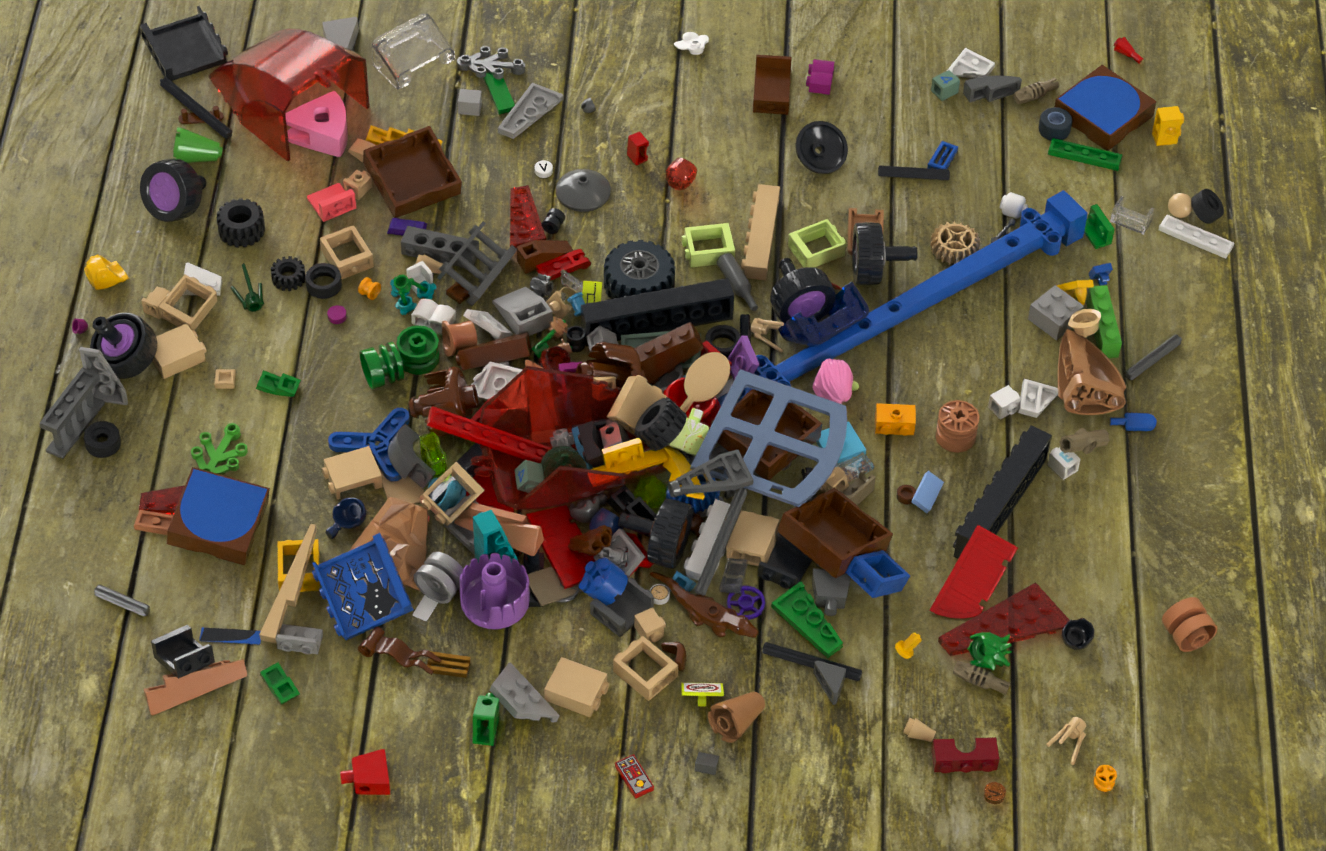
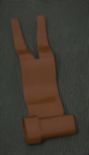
(396, 648)

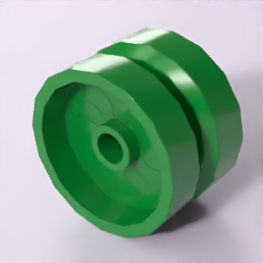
(418, 349)

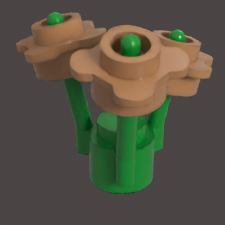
(554, 331)

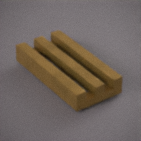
(450, 661)

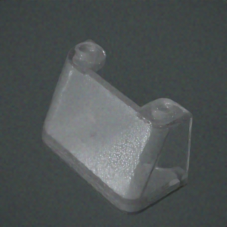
(409, 48)

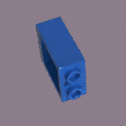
(875, 585)

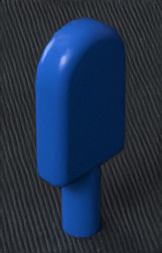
(1136, 421)

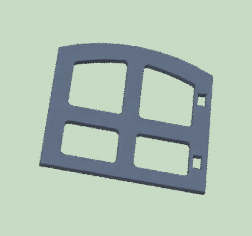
(765, 435)

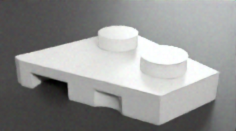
(1035, 397)

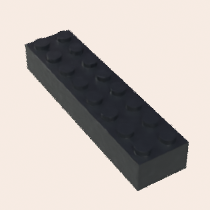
(661, 309)
(1007, 486)

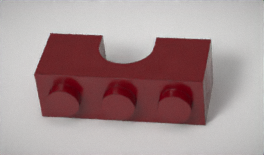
(949, 759)

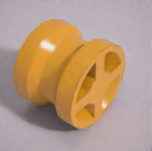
(369, 288)
(1108, 774)

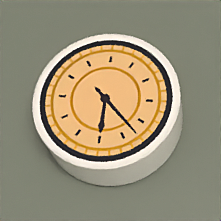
(661, 594)

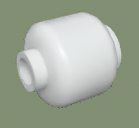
(1013, 205)

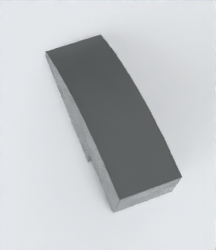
(991, 87)

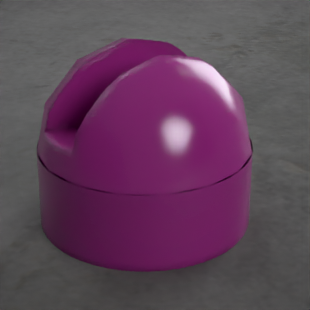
(79, 326)

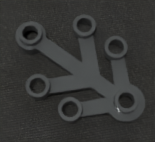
(468, 62)

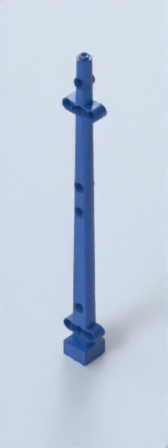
(1061, 222)

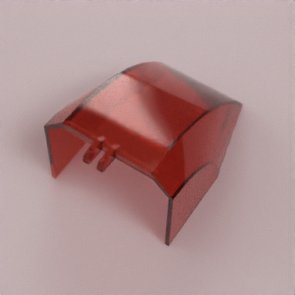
(278, 68)
(534, 408)

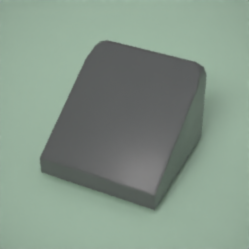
(706, 763)

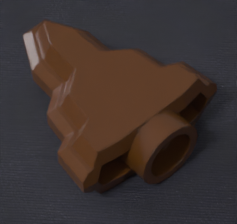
(592, 541)

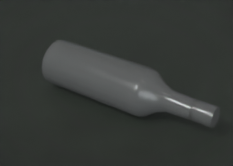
(737, 278)

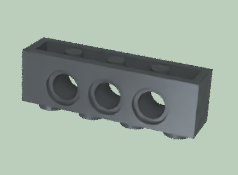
(435, 245)

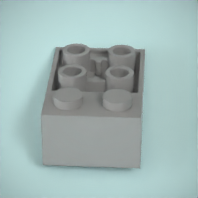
(524, 311)

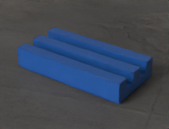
(932, 164)

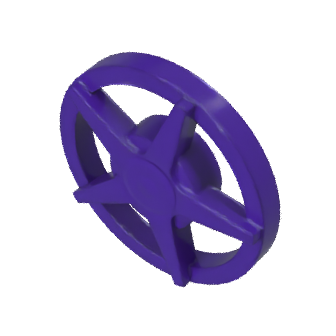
(746, 602)

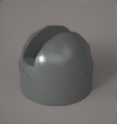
(588, 106)

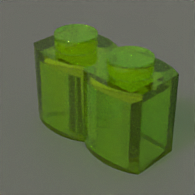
(433, 454)

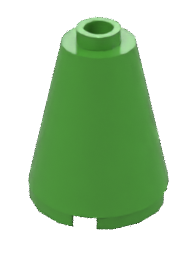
(195, 148)

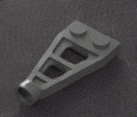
(733, 465)

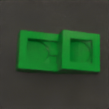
(282, 386)
(279, 684)

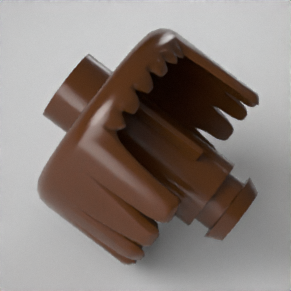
(612, 361)
(449, 395)

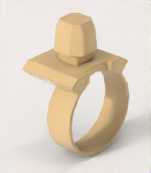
(556, 304)

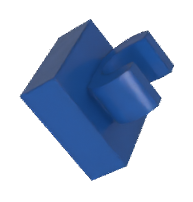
(1101, 273)

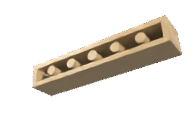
(761, 233)

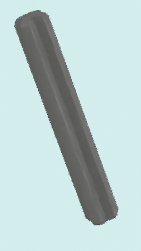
(1153, 357)

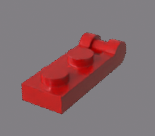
(565, 262)

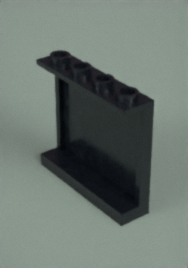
(185, 46)

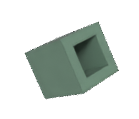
(945, 85)
(528, 475)

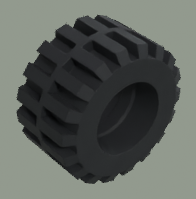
(240, 222)
(660, 424)

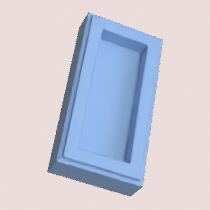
(927, 492)

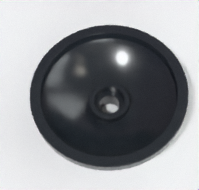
(828, 141)

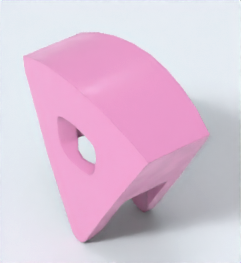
(320, 125)

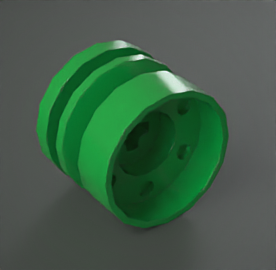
(377, 366)

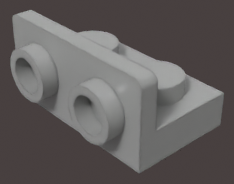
(299, 639)

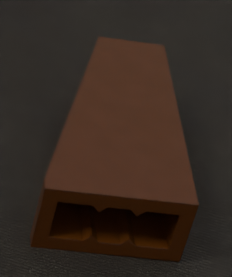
(494, 351)

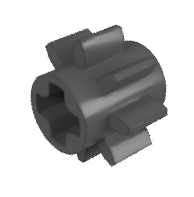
(541, 285)

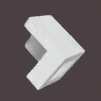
(419, 273)

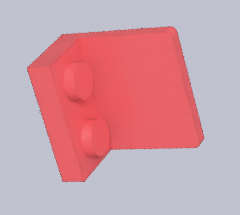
(332, 201)

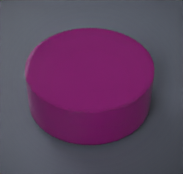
(336, 314)

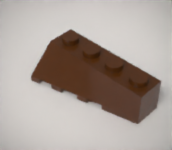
(668, 350)

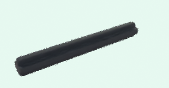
(806, 659)

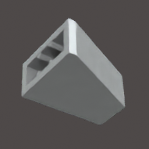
(341, 31)

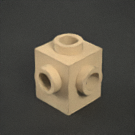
(837, 480)

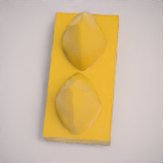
(1077, 289)

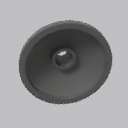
(583, 190)

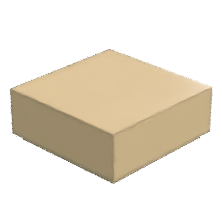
(225, 378)

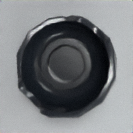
(1077, 634)

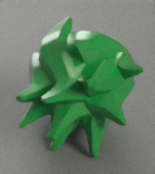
(989, 650)

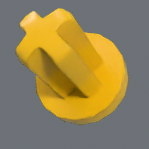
(906, 647)

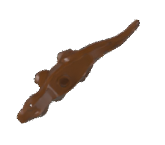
(707, 611)

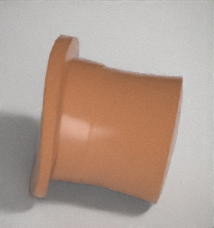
(458, 336)

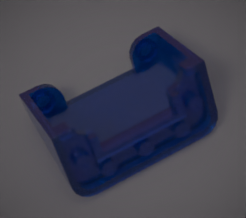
(846, 312)

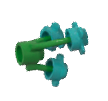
(401, 286)

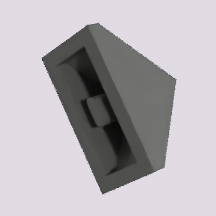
(830, 678)

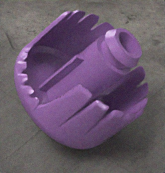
(494, 591)

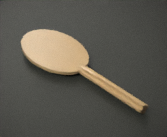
(705, 378)

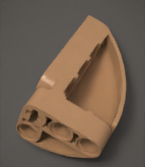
(1087, 378)

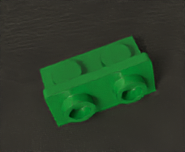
(1098, 228)

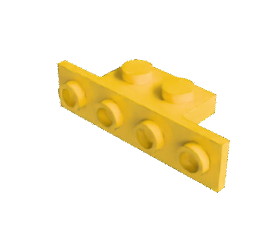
(630, 457)

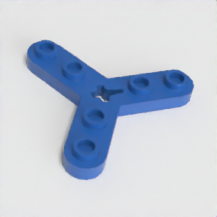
(384, 433)

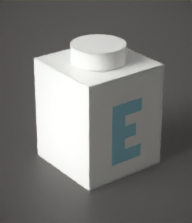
(1063, 463)

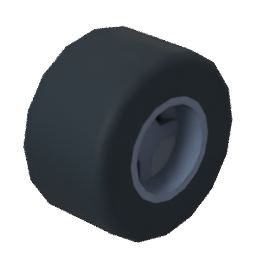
(1055, 123)

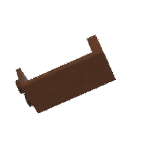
(772, 84)

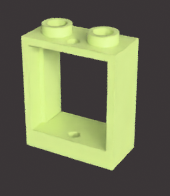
(706, 232)
(797, 245)

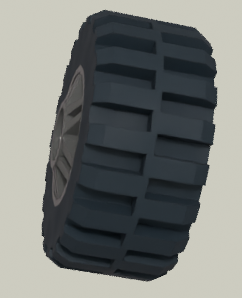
(638, 269)

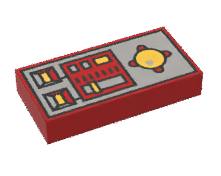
(634, 776)

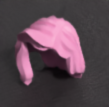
(834, 381)

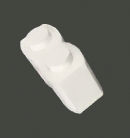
(431, 315)

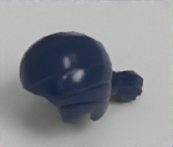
(347, 514)

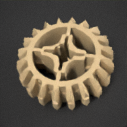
(955, 238)

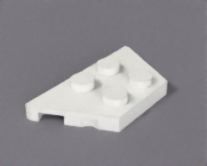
(493, 379)

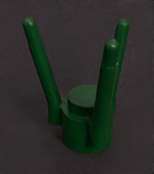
(253, 301)

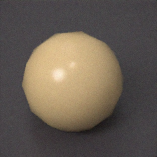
(1180, 205)

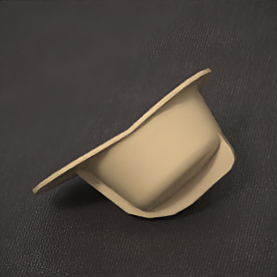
(1085, 322)

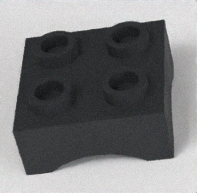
(592, 444)

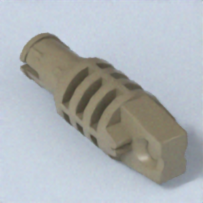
(1035, 91)
(980, 677)

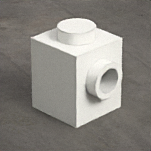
(1004, 402)

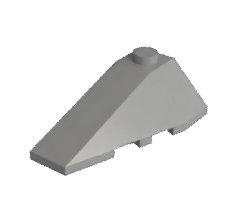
(108, 387)

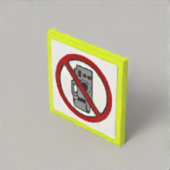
(702, 690)

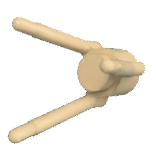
(762, 327)
(1073, 730)

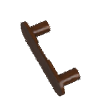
(192, 118)

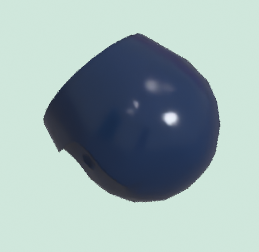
(606, 518)

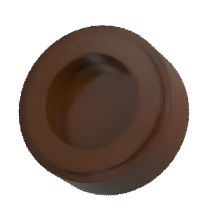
(905, 494)

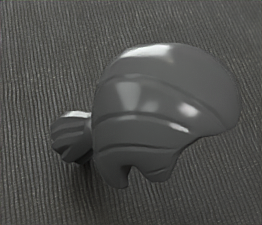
(587, 508)

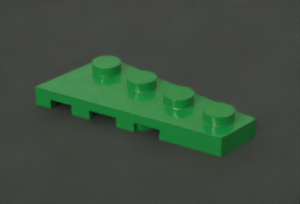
(802, 614)

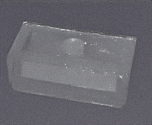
(571, 282)

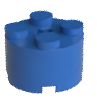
(603, 580)

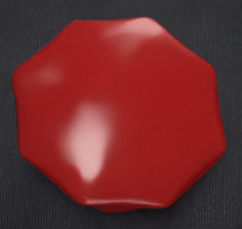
(677, 394)

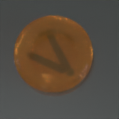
(994, 793)

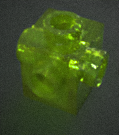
(651, 491)

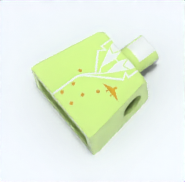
(692, 434)

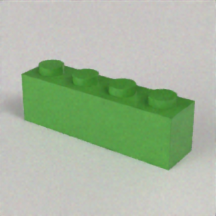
(1108, 334)

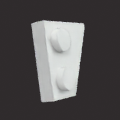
(971, 65)
(203, 276)
(488, 323)

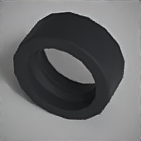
(326, 291)
(723, 331)

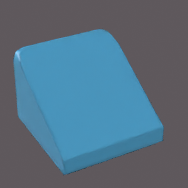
(684, 581)

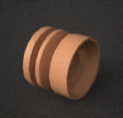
(957, 426)

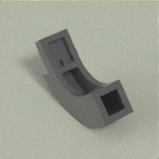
(405, 460)

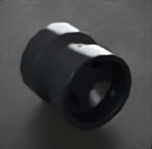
(552, 222)
(576, 338)

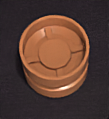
(1189, 624)

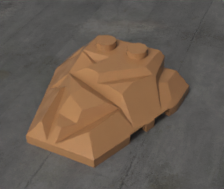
(405, 532)

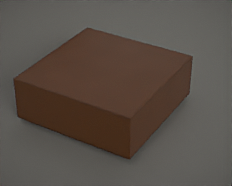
(457, 293)

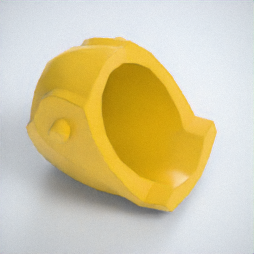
(103, 273)

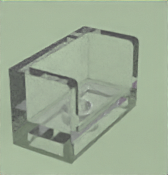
(1131, 219)

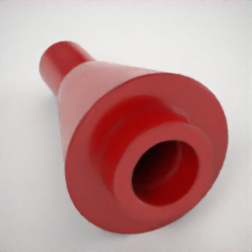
(1124, 47)

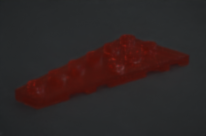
(1020, 615)

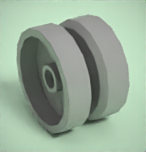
(439, 577)

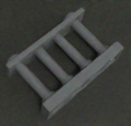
(494, 267)
(72, 413)

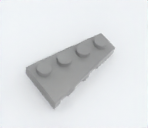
(530, 107)

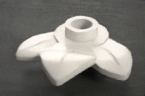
(692, 42)

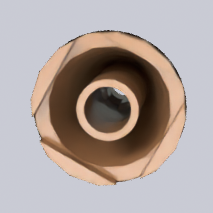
(735, 715)

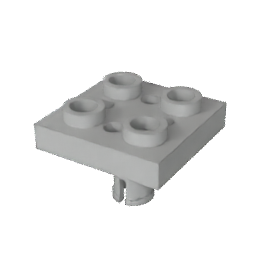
(616, 552)

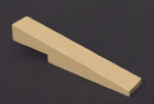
(290, 588)

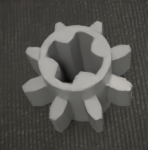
(562, 438)

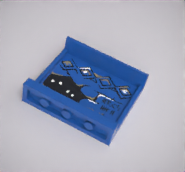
(362, 588)

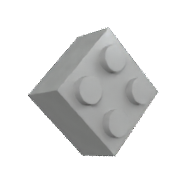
(1054, 311)

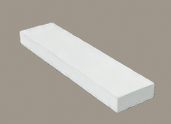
(1196, 236)

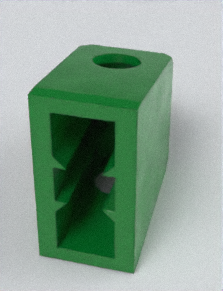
(486, 709)

